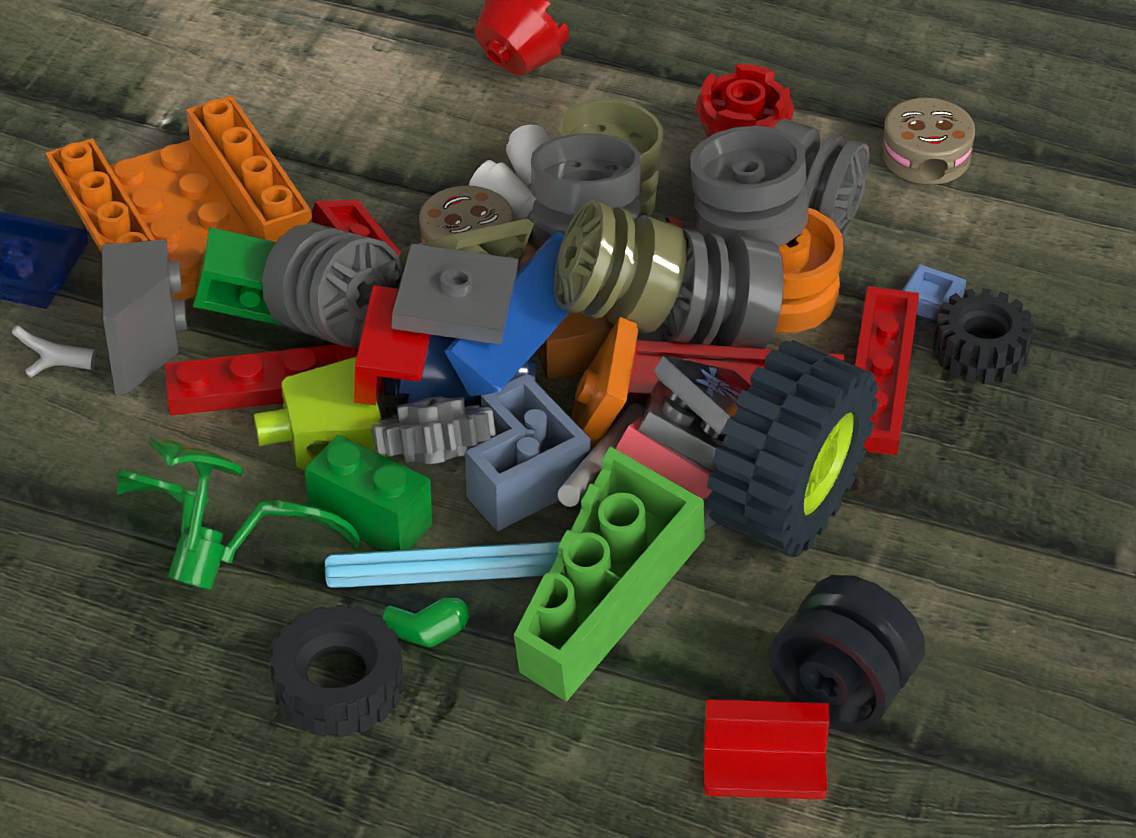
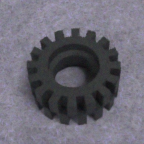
(978, 355)

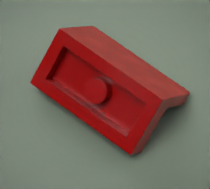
(386, 350)
(765, 749)

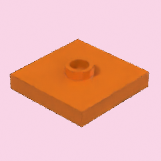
(605, 382)

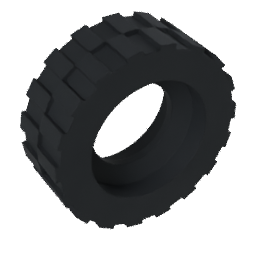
(343, 708)

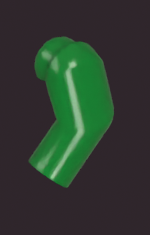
(429, 625)

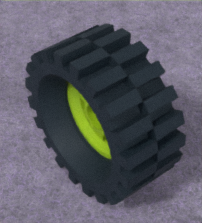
(792, 447)

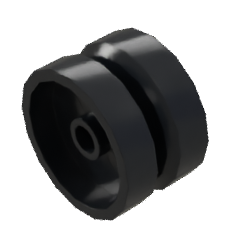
(848, 649)

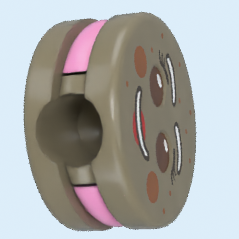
(928, 140)
(462, 210)

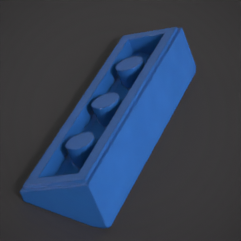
(530, 321)

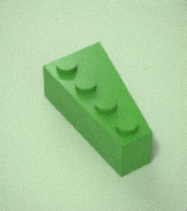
(607, 571)

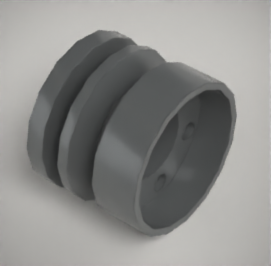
(577, 170)
(833, 172)
(324, 279)
(727, 292)

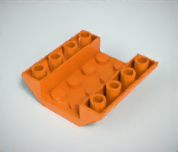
(176, 193)

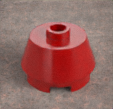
(519, 34)
(742, 100)

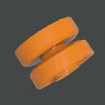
(810, 275)

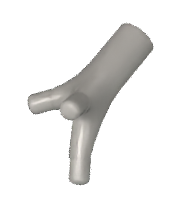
(54, 353)

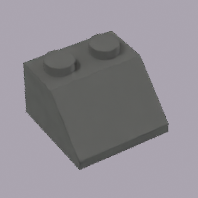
(140, 309)

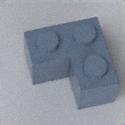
(527, 458)

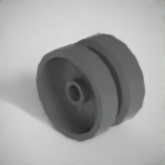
(750, 184)

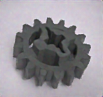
(433, 430)

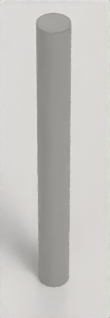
(589, 469)

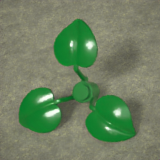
(199, 547)

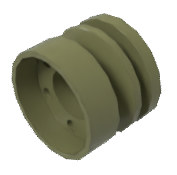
(626, 122)
(619, 266)

